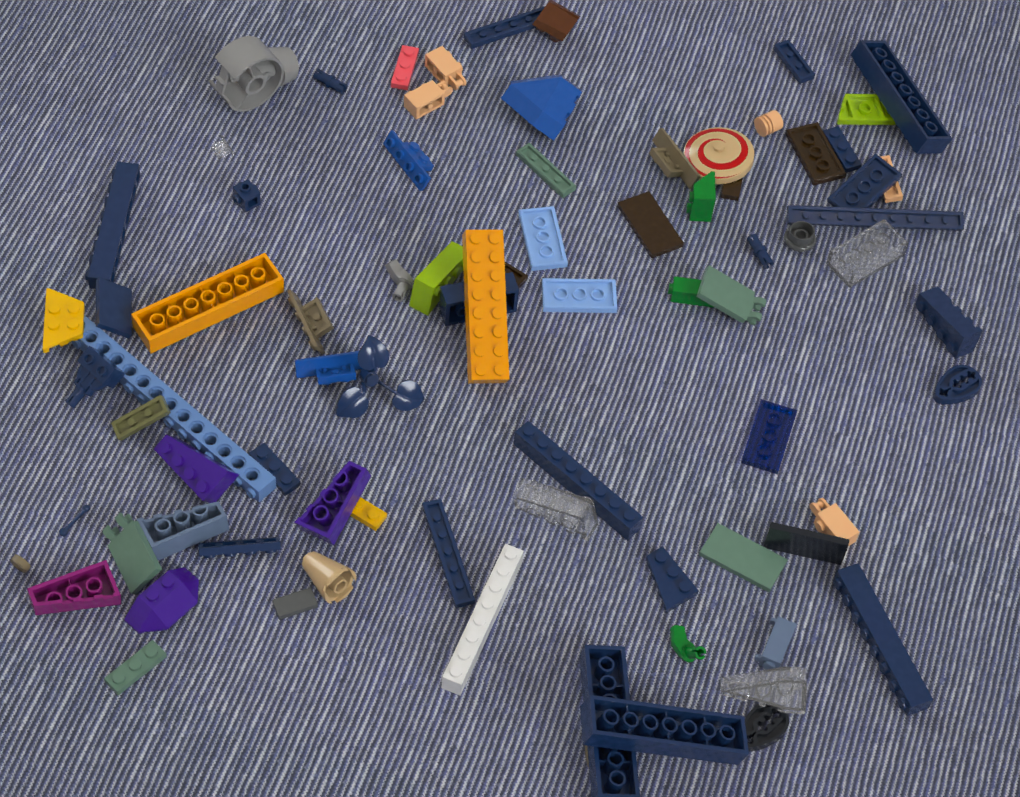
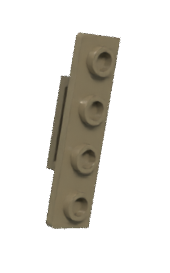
(672, 160)
(314, 319)

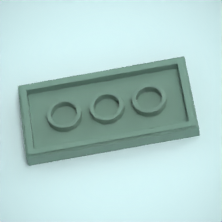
(743, 557)

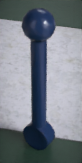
(63, 531)

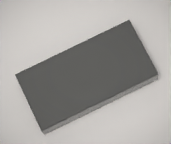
(295, 603)

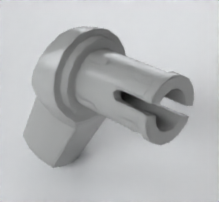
(400, 278)

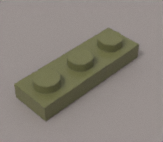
(140, 417)

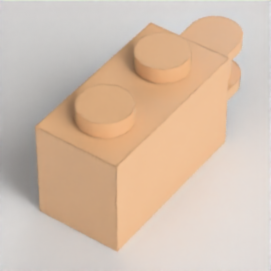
(445, 67)
(426, 98)
(833, 521)

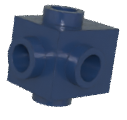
(246, 195)

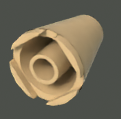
(329, 577)

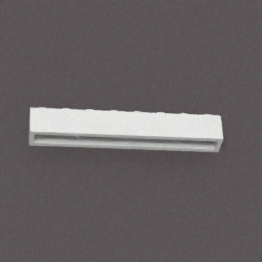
(482, 620)

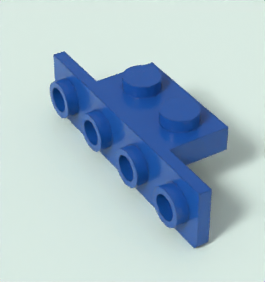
(410, 159)
(329, 368)

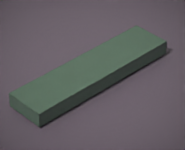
(546, 170)

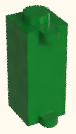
(685, 291)

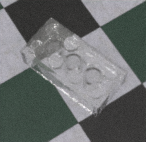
(866, 253)

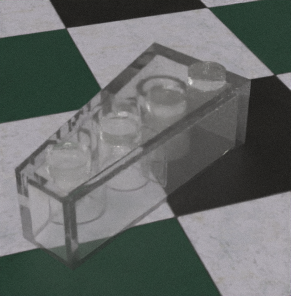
(557, 506)

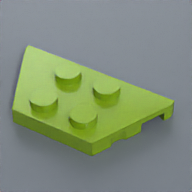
(863, 110)

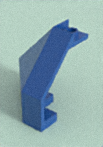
(543, 101)

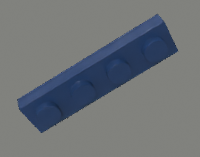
(245, 546)

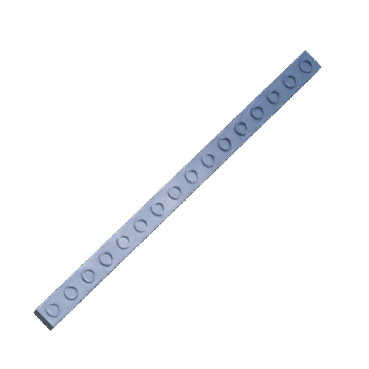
(195, 422)

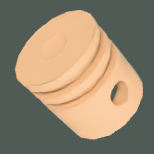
(768, 123)

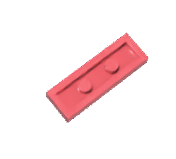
(404, 67)

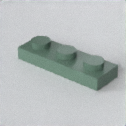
(135, 667)

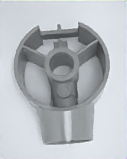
(253, 72)

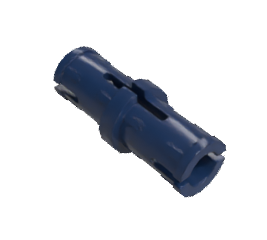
(330, 81)
(760, 251)

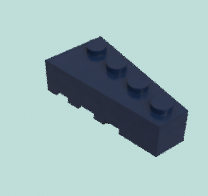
(948, 322)

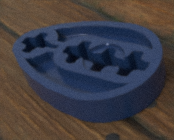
(957, 394)

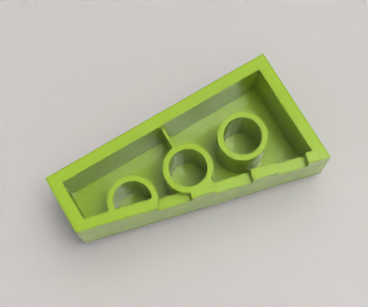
(438, 273)

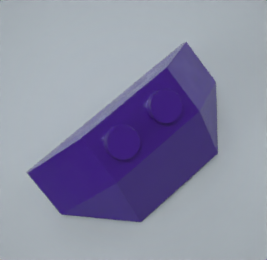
(164, 601)

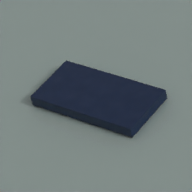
(866, 184)

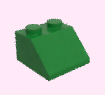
(702, 199)

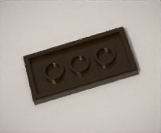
(815, 153)
(650, 224)

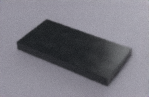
(806, 543)

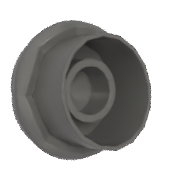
(800, 236)

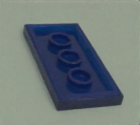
(769, 436)

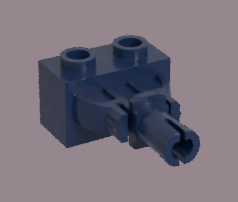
(93, 375)

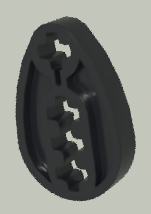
(772, 733)

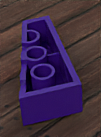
(196, 469)
(335, 504)

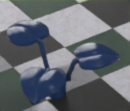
(370, 356)

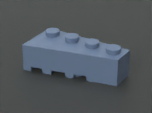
(183, 528)

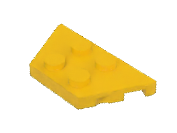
(62, 319)

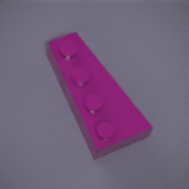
(77, 590)

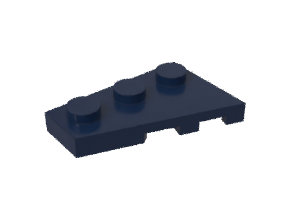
(671, 581)

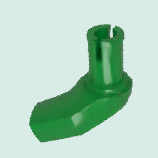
(683, 647)

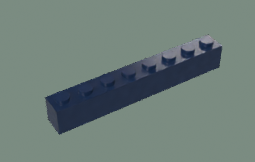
(114, 223)
(577, 479)
(882, 639)

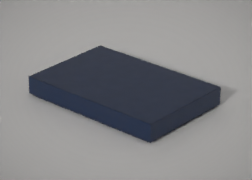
(113, 307)

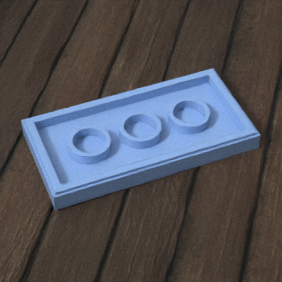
(542, 238)
(579, 295)

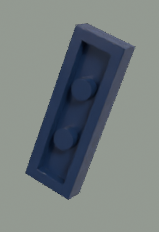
(794, 61)
(842, 149)
(285, 479)

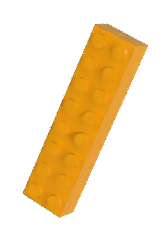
(207, 303)
(485, 306)

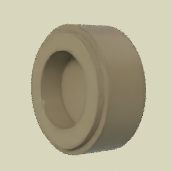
(20, 563)

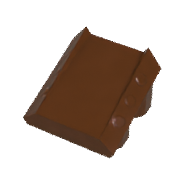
(556, 21)

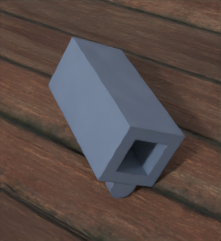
(777, 643)

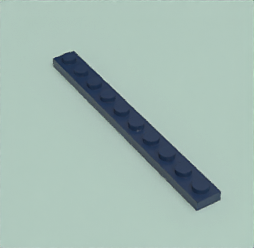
(870, 216)

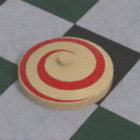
(720, 151)

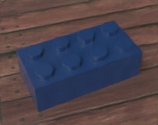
(453, 300)

